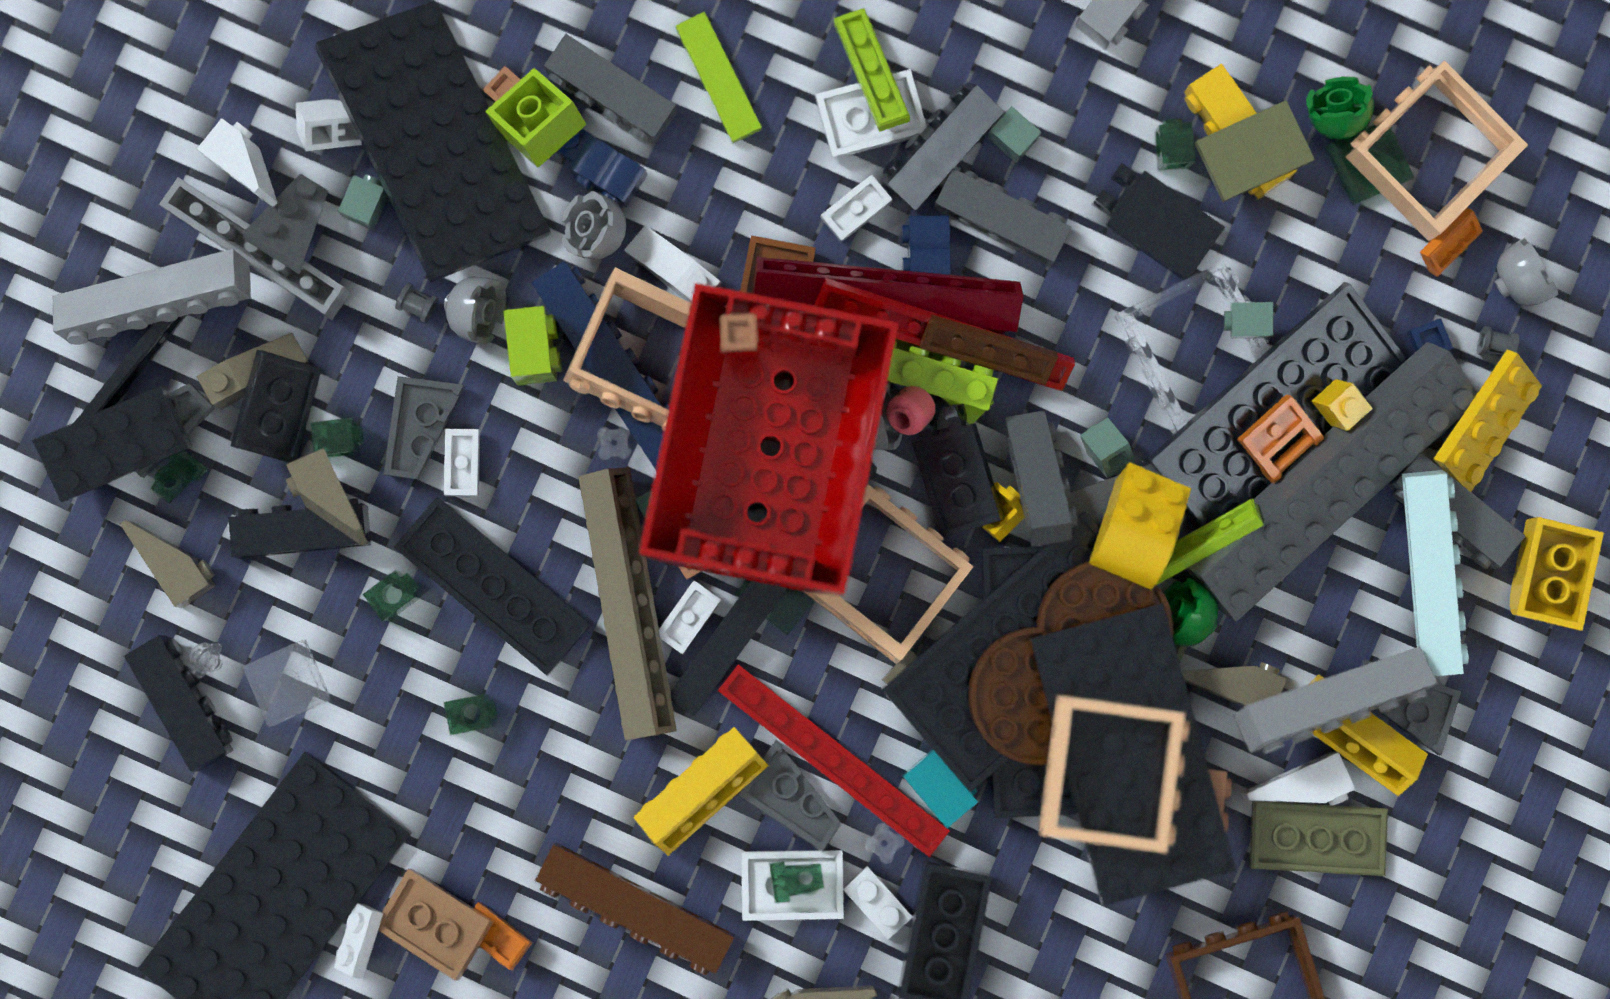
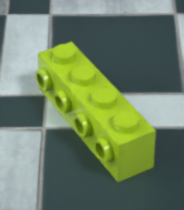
(943, 377)

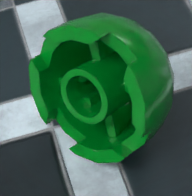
(1341, 107)
(1193, 612)

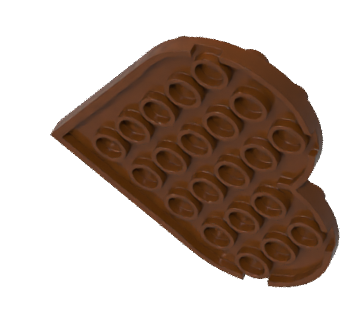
(1006, 684)

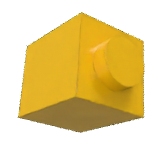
(1342, 404)

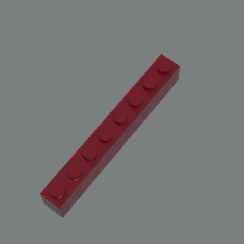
(972, 300)

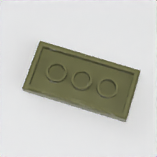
(1318, 838)

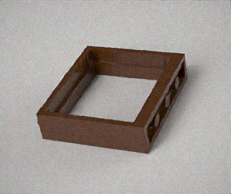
(1247, 932)

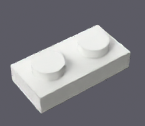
(856, 208)
(462, 462)
(688, 617)
(877, 902)
(358, 940)

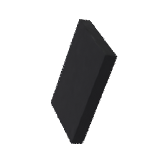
(276, 407)

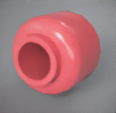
(910, 410)

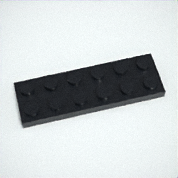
(492, 586)

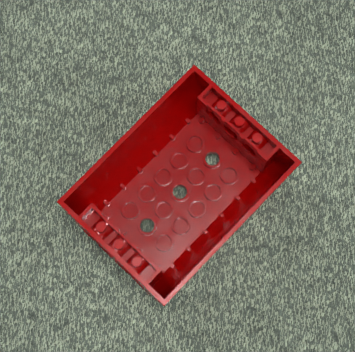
(729, 405)

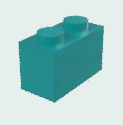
(940, 788)

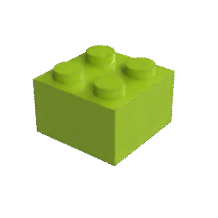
(536, 117)
(531, 345)

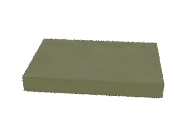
(1254, 151)

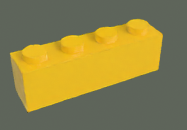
(1220, 105)
(1376, 750)
(700, 791)

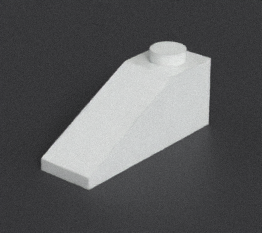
(324, 125)
(239, 157)
(669, 263)
(1312, 782)

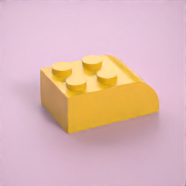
(1140, 525)
(1555, 572)

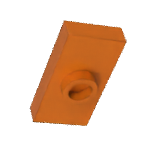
(1451, 242)
(503, 940)

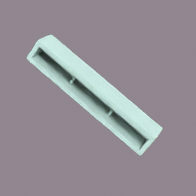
(1433, 570)

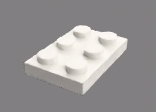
(851, 125)
(758, 893)

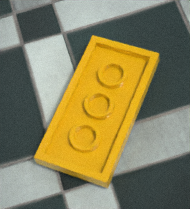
(1488, 420)

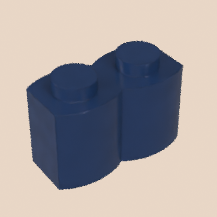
(607, 171)
(927, 244)

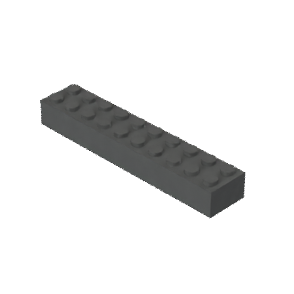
(1338, 478)

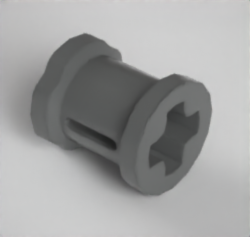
(416, 303)
(1496, 342)

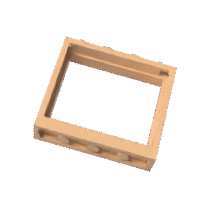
(1476, 110)
(647, 297)
(933, 541)
(1055, 770)

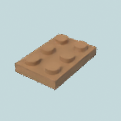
(434, 924)

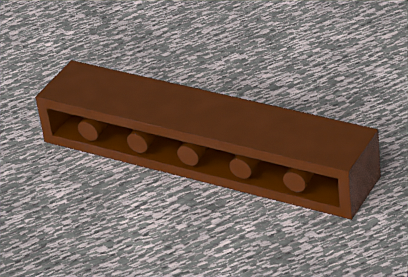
(635, 908)

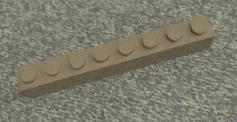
(627, 603)

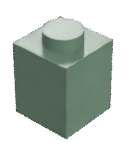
(1013, 134)
(364, 201)
(1249, 320)
(1107, 447)

